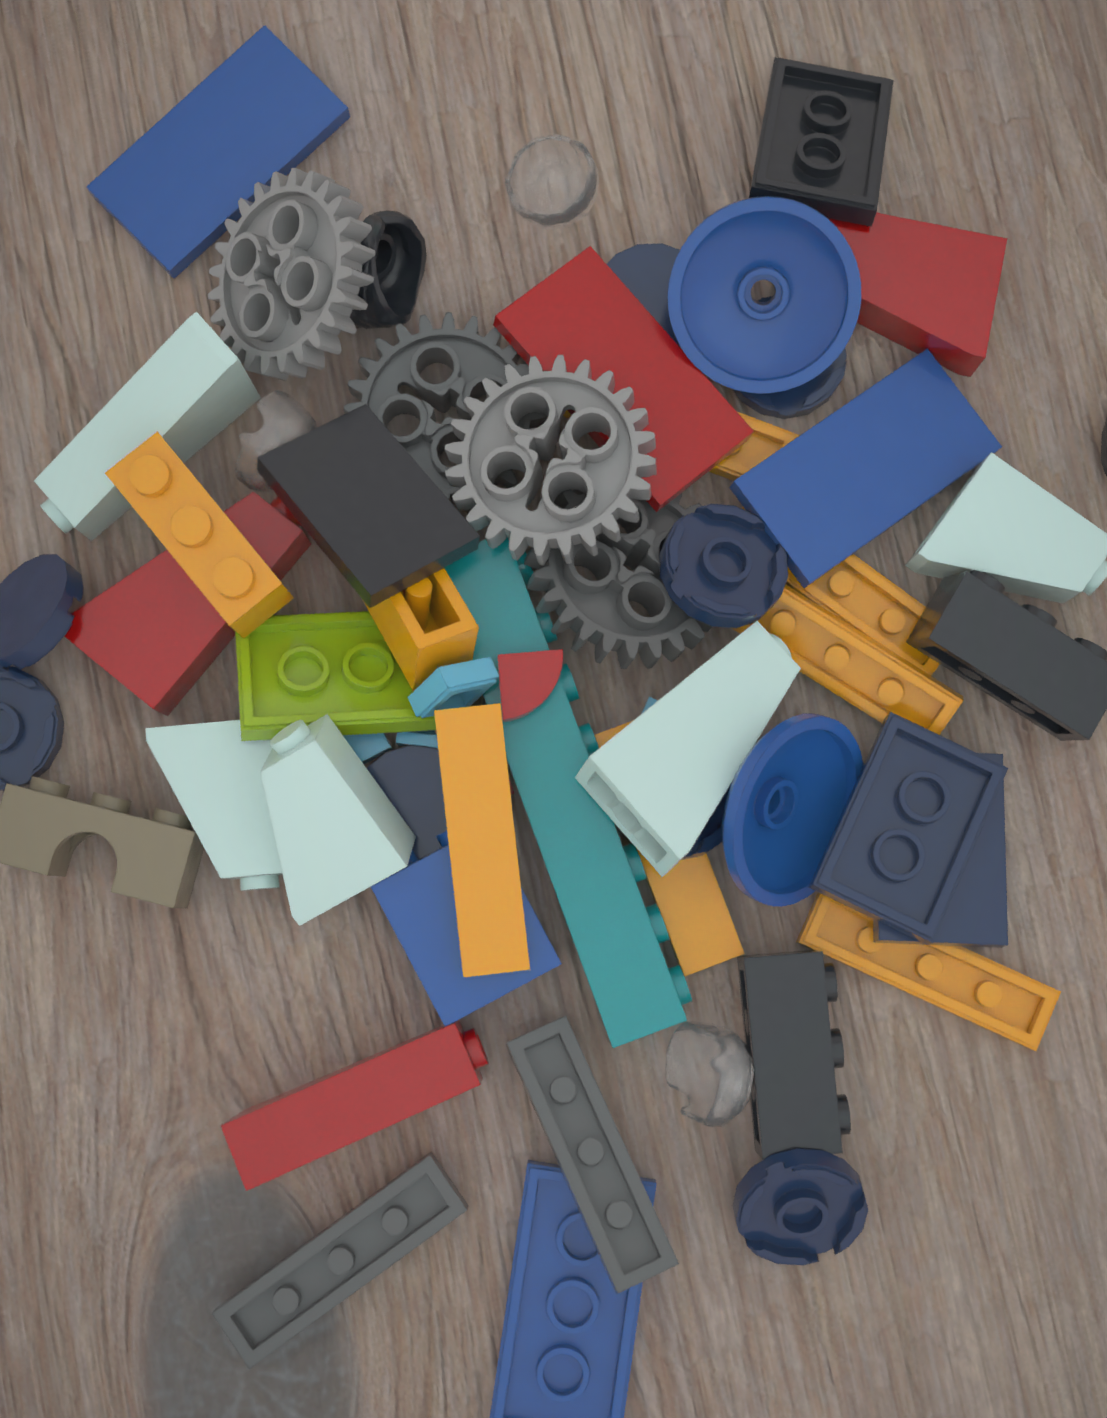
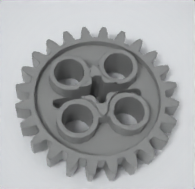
(291, 274)
(605, 474)

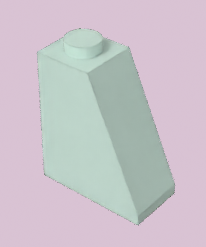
(1015, 535)
(222, 796)
(329, 819)

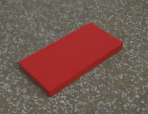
(595, 317)

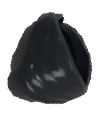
(395, 268)

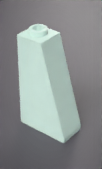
(183, 392)
(683, 752)

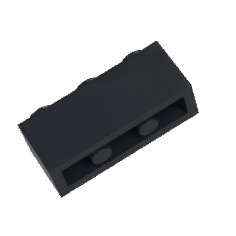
(1014, 655)
(793, 1052)

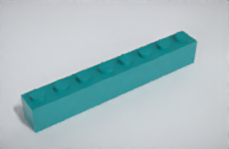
(576, 838)

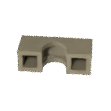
(153, 856)

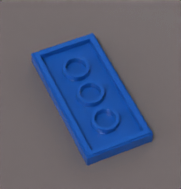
(231, 131)
(865, 467)
(563, 1324)

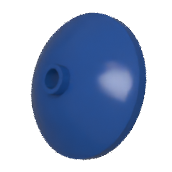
(774, 341)
(788, 806)

